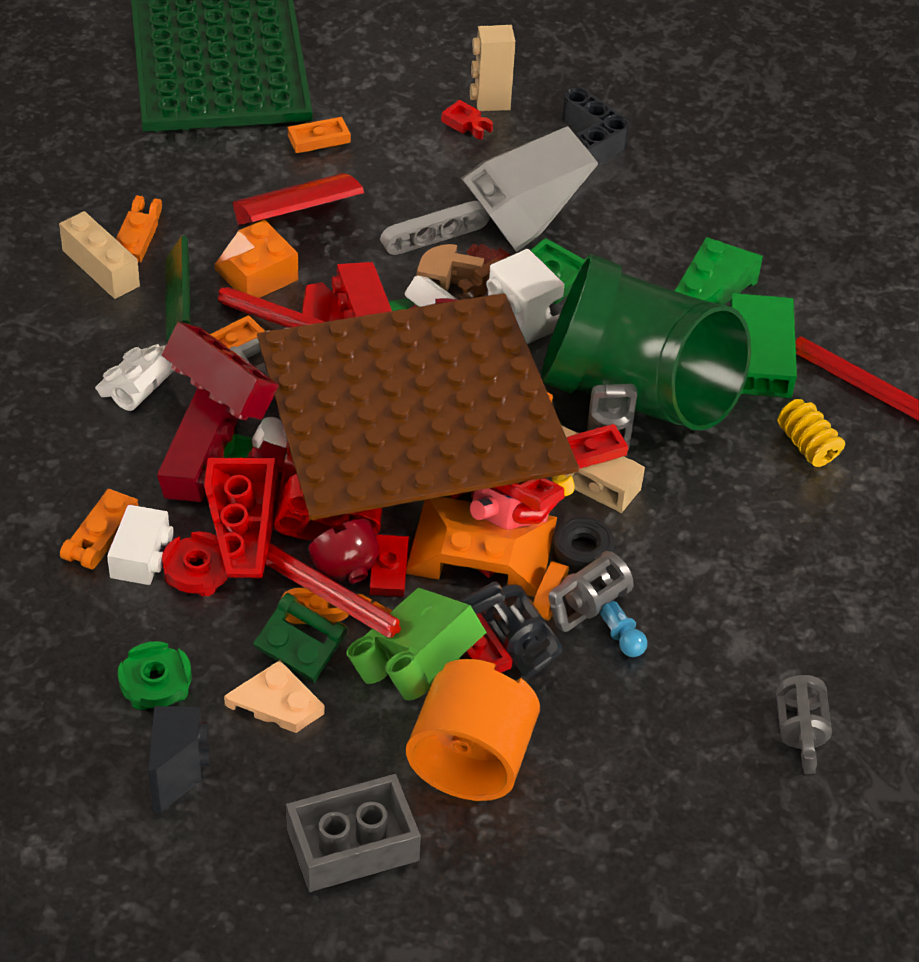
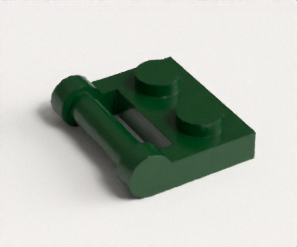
(295, 647)

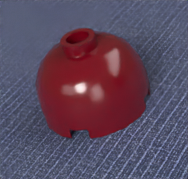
(346, 553)

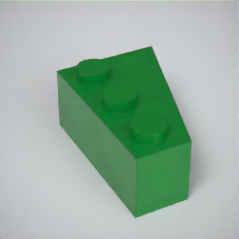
(720, 271)

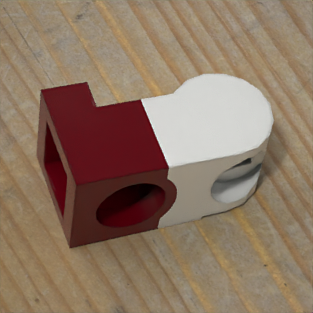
(269, 441)

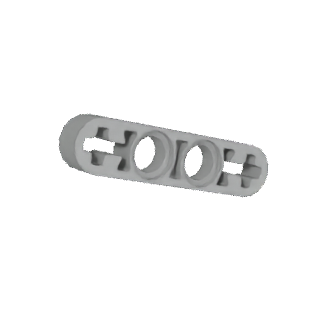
(404, 238)

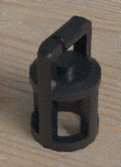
(524, 634)

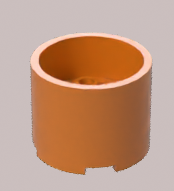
(473, 731)

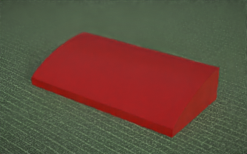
(296, 198)

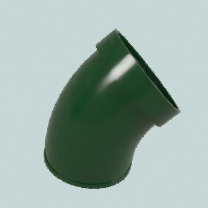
(673, 347)

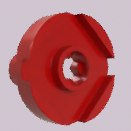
(189, 578)

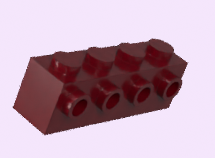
(220, 371)
(200, 436)

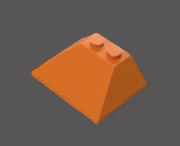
(454, 537)

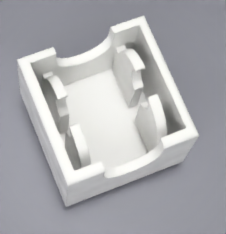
(529, 290)

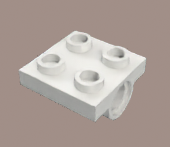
(135, 376)

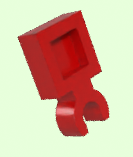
(465, 117)

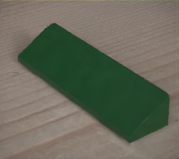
(177, 286)

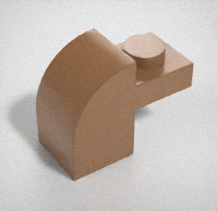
(446, 266)

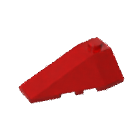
(243, 510)

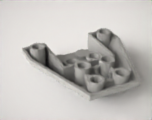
(531, 183)

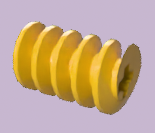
(810, 432)

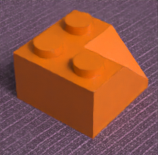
(258, 261)

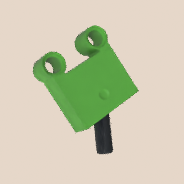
(430, 636)

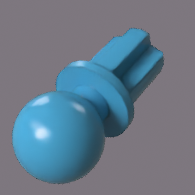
(631, 641)

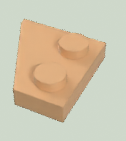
(277, 698)

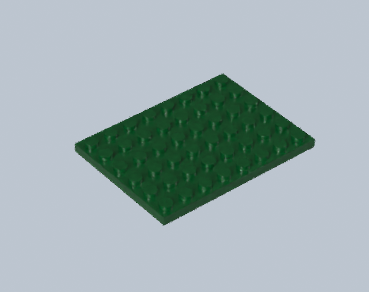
(219, 63)

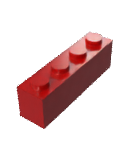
(359, 290)

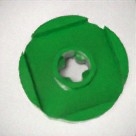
(148, 692)

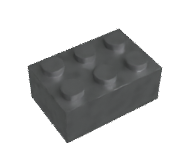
(353, 832)

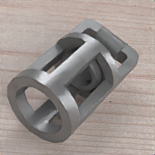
(611, 407)
(582, 595)
(804, 730)

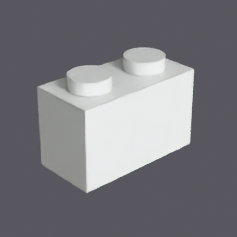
(139, 545)

